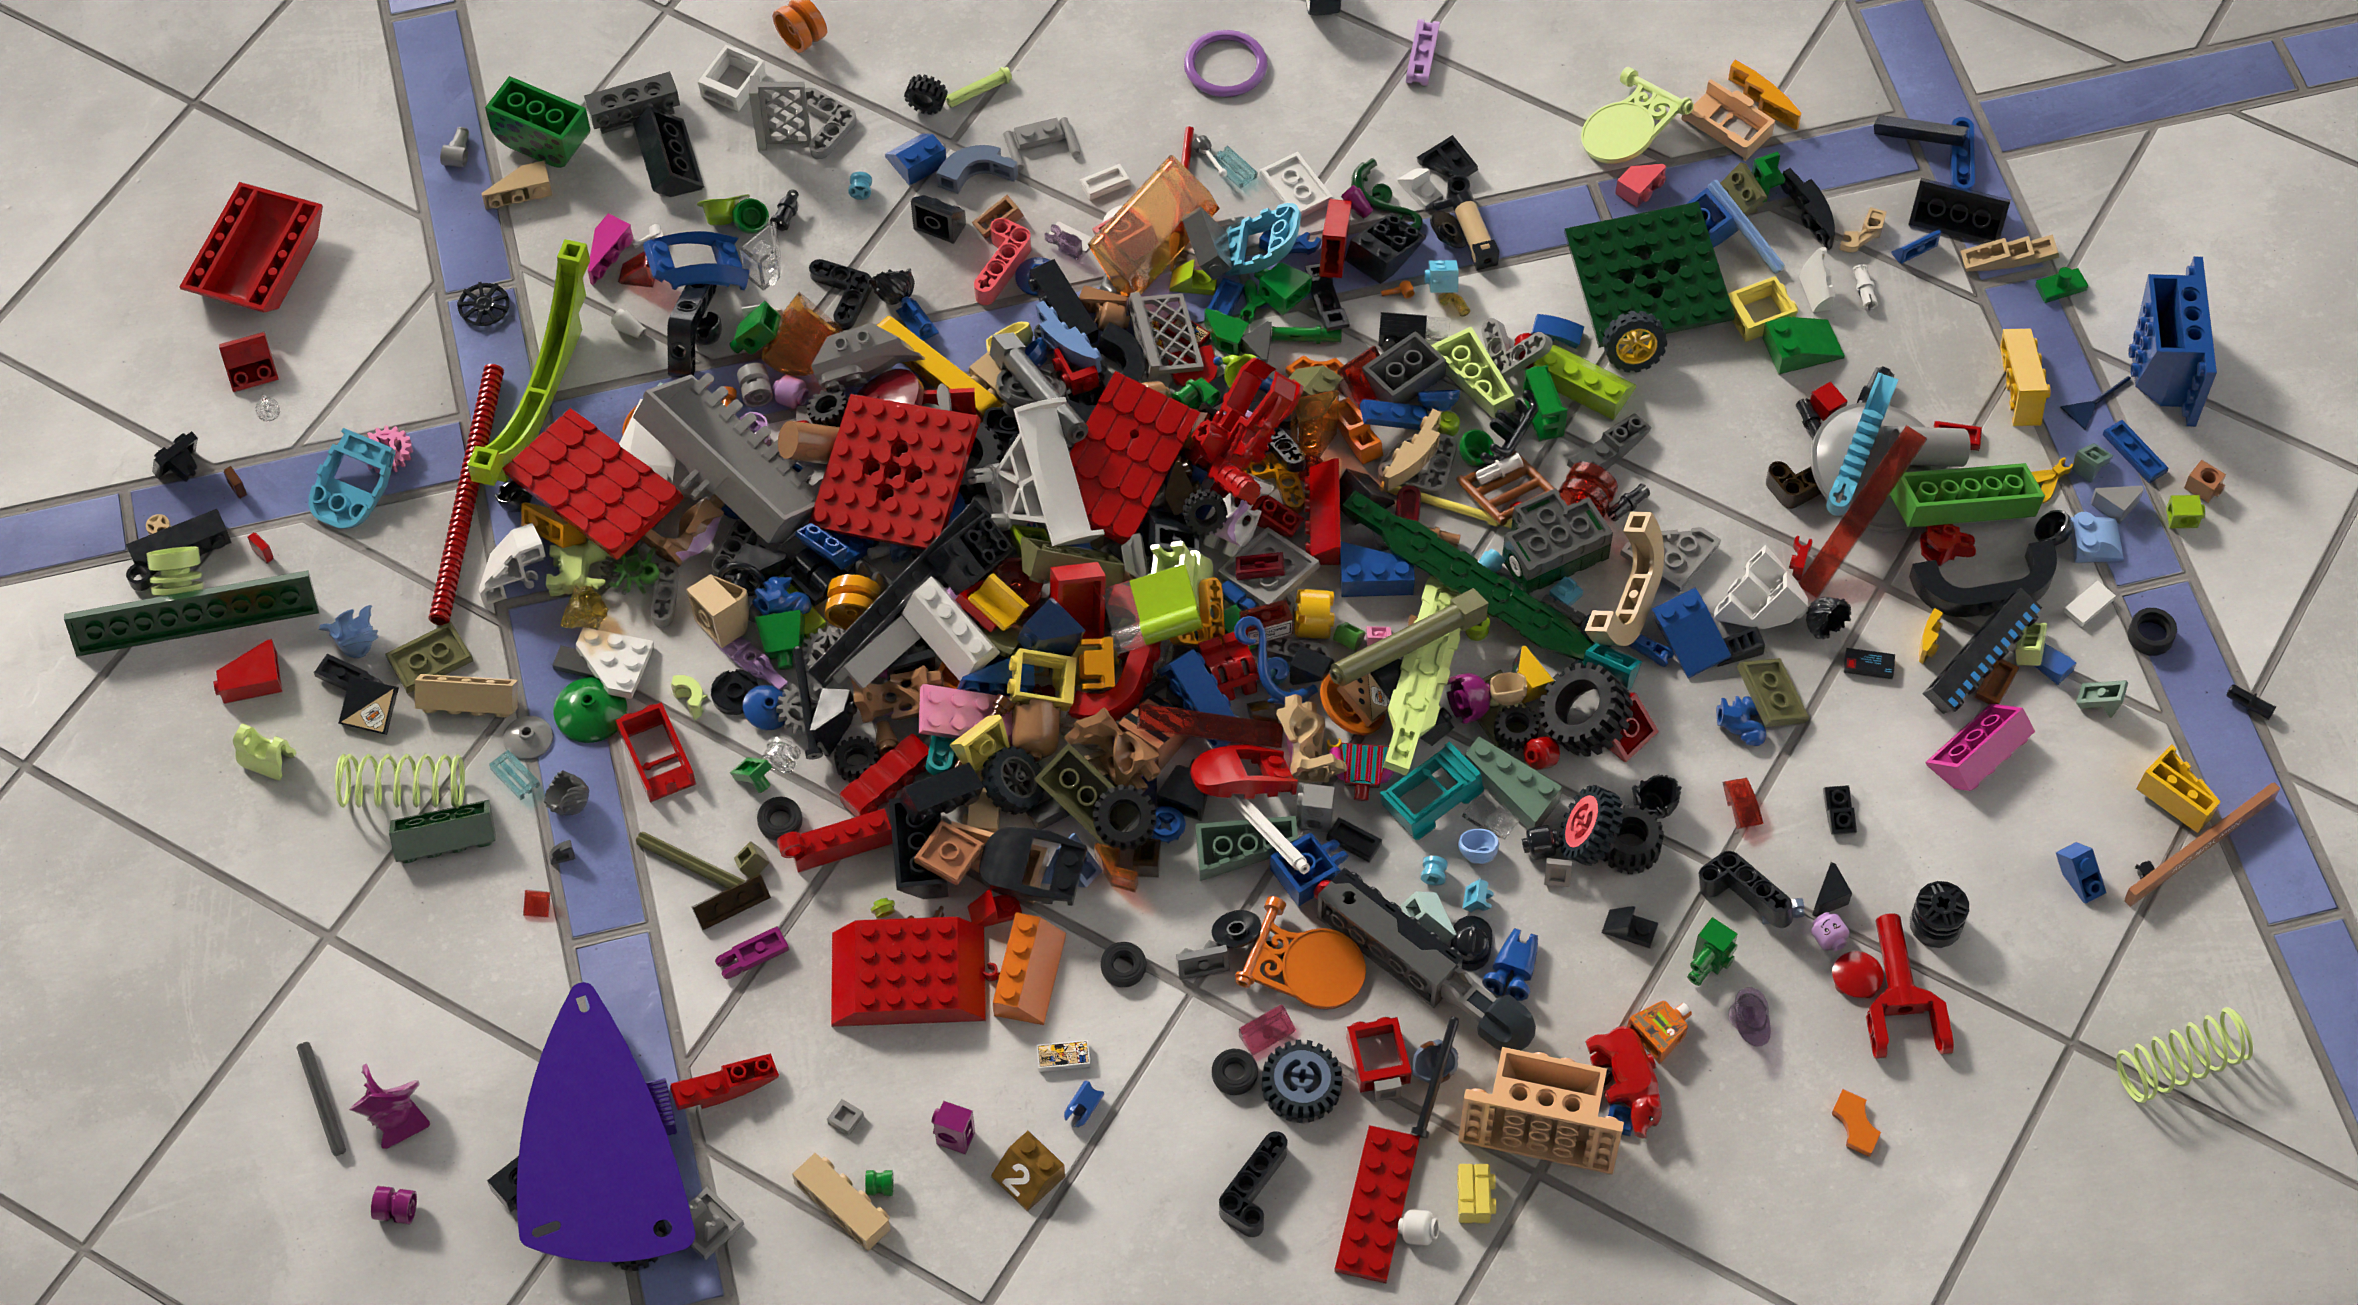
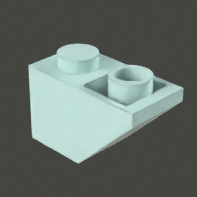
(1430, 913)

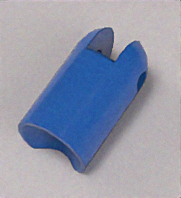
(1083, 1103)

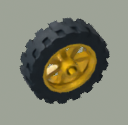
(1643, 355)

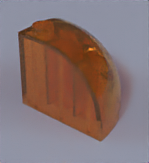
(799, 337)

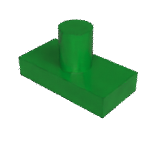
(2061, 285)
(753, 771)

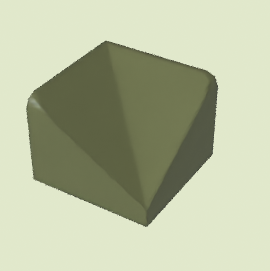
(751, 860)

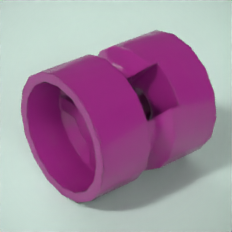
(391, 1204)

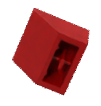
(248, 361)

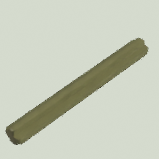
(687, 860)

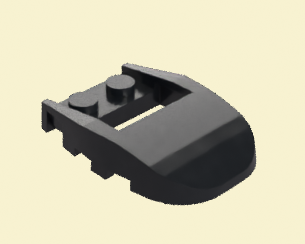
(1006, 860)

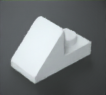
(1420, 188)

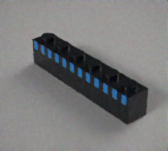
(1982, 651)

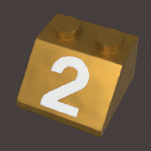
(1028, 1171)

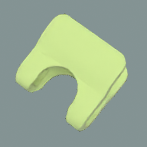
(261, 753)

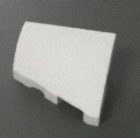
(1817, 282)

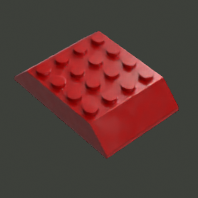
(255, 248)
(908, 972)

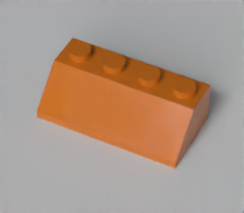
(1028, 969)

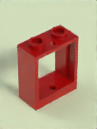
(1381, 1026)

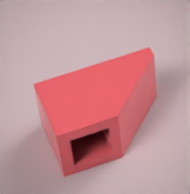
(1640, 182)

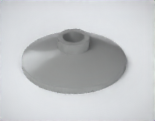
(531, 745)

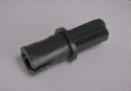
(2251, 701)

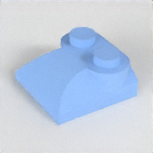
(2095, 539)

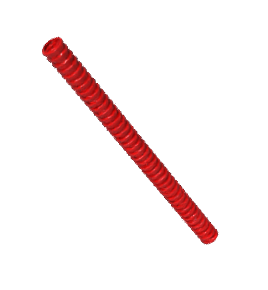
(465, 498)

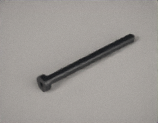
(813, 751)
(1420, 1129)

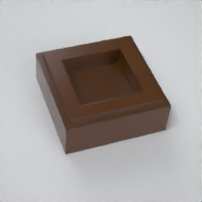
(235, 482)

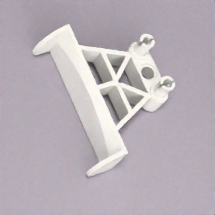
(1038, 479)

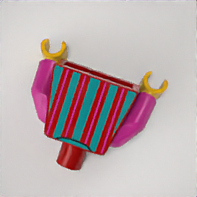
(1363, 766)

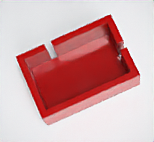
(1075, 591)

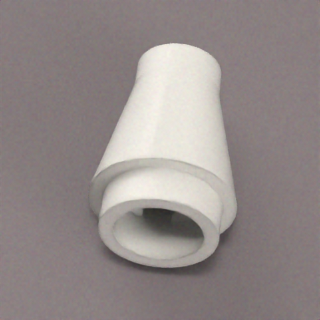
(628, 324)

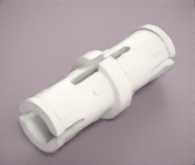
(1865, 287)

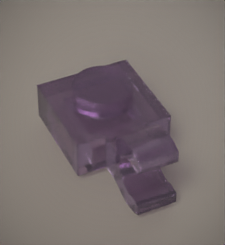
(1066, 242)

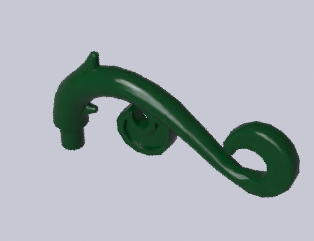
(1385, 193)

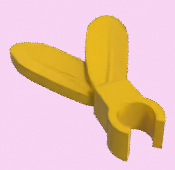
(2050, 477)

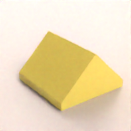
(981, 742)

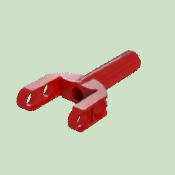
(1902, 995)

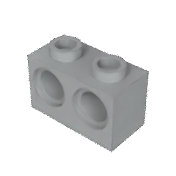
(1315, 807)

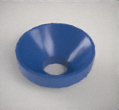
(1037, 352)
(1438, 399)

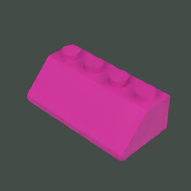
(1981, 746)

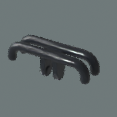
(1510, 428)

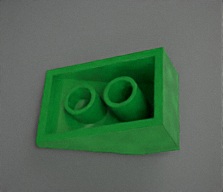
(1800, 343)

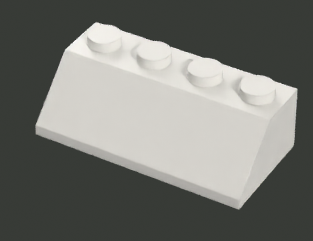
(948, 629)

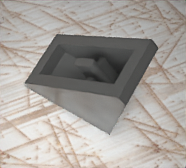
(1258, 342)

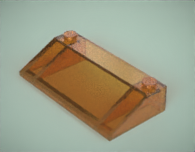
(1150, 227)

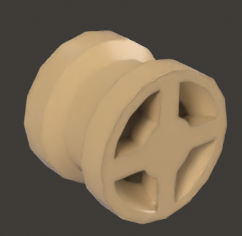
(157, 523)

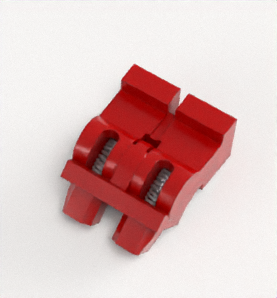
(1230, 664)

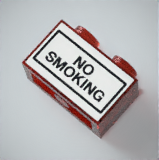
(1275, 619)

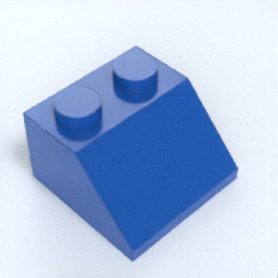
(917, 157)

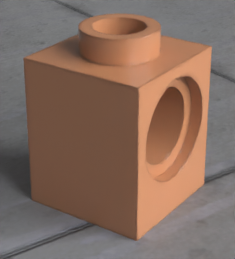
(2198, 481)

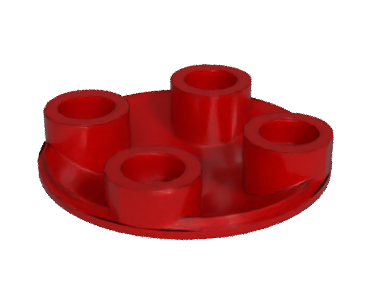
(1857, 974)

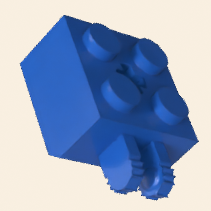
(1322, 867)

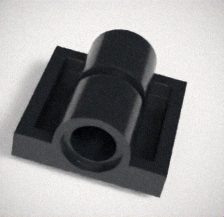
(812, 575)

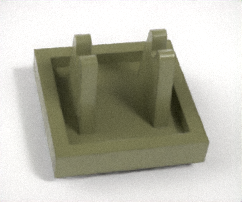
(1744, 189)

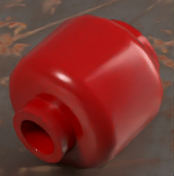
(1541, 753)

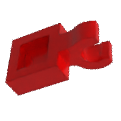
(1798, 562)

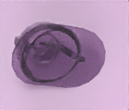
(1751, 1016)

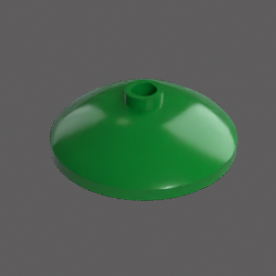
(591, 720)

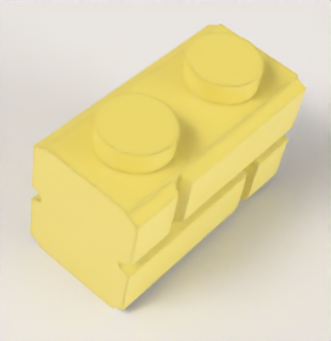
(1474, 1193)

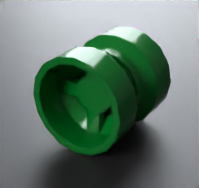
(879, 1183)

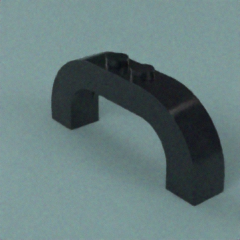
(1123, 350)
(1984, 599)

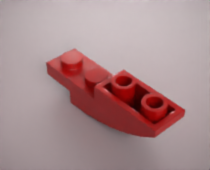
(1273, 514)
(727, 1084)

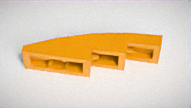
(1770, 98)

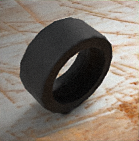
(2147, 646)

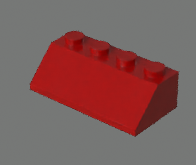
(1323, 512)

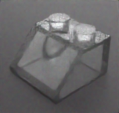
(763, 257)

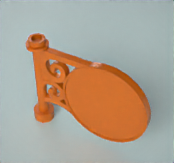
(1317, 966)

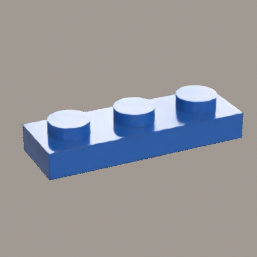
(1392, 414)

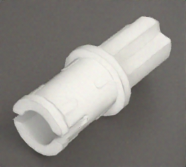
(1499, 468)

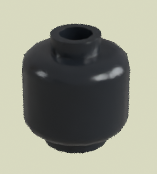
(1540, 842)

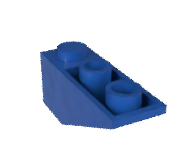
(995, 679)

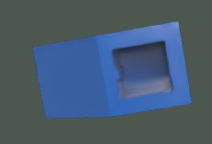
(2081, 871)

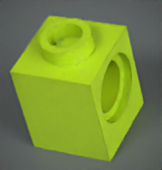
(2185, 511)

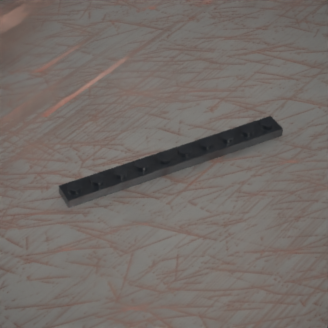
(887, 604)

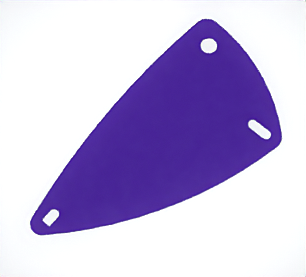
(596, 1148)

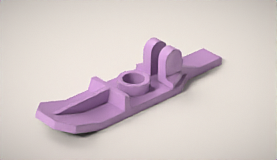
(759, 666)

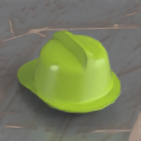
(720, 210)

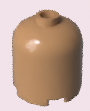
(1036, 728)

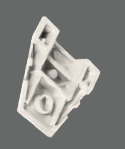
(651, 452)

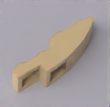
(1413, 455)

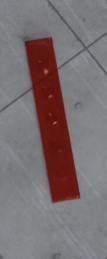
(1210, 726)

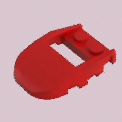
(1222, 772)

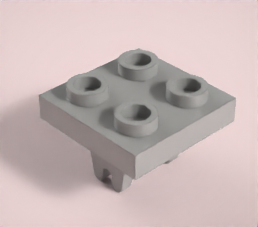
(712, 1222)

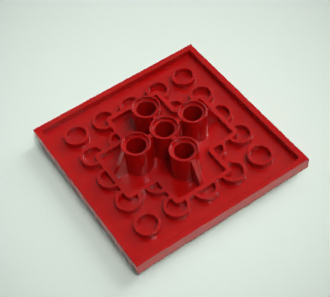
(894, 471)

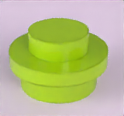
(883, 908)

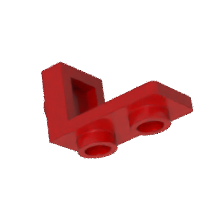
(1078, 381)

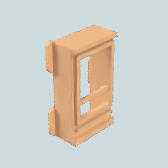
(1738, 105)

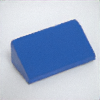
(1917, 247)

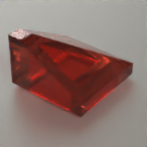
(536, 903)

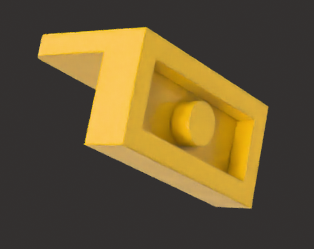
(998, 602)

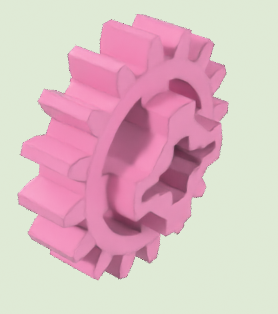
(393, 439)

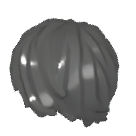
(566, 794)

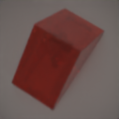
(637, 272)

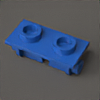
(916, 319)

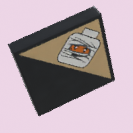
(368, 705)

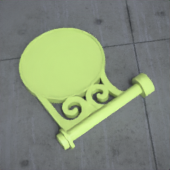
(1627, 128)

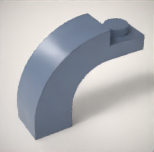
(974, 161)

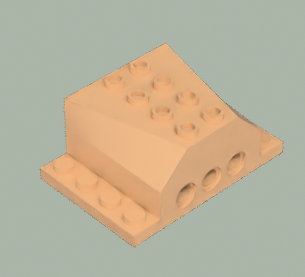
(1543, 1112)

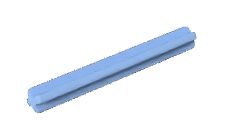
(1747, 227)

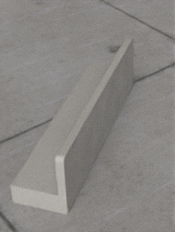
(879, 653)

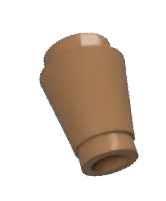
(885, 738)

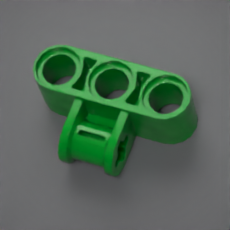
(1197, 392)

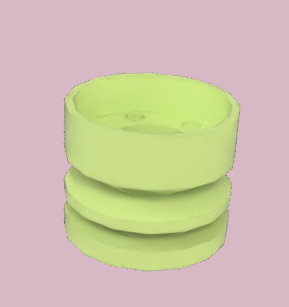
(175, 570)

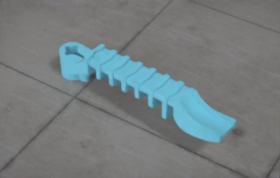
(1862, 443)

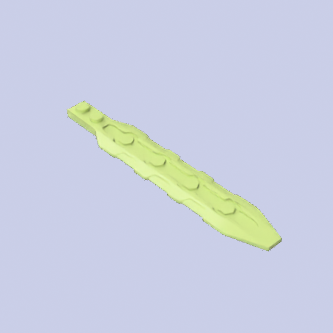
(1421, 683)

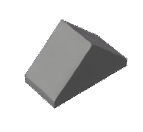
(2117, 501)

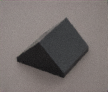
(1365, 485)

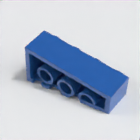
(1196, 687)

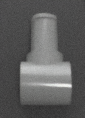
(456, 152)

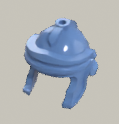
(351, 634)

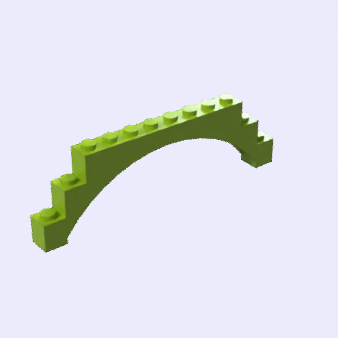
(555, 353)

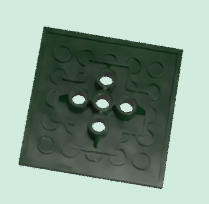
(1651, 265)

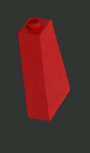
(1335, 238)

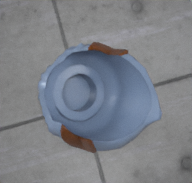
(1425, 1060)

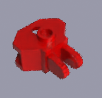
(1946, 543)

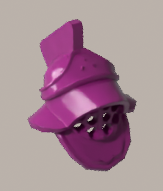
(391, 1110)

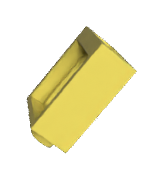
(1755, 292)
(1067, 676)

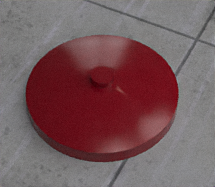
(896, 386)

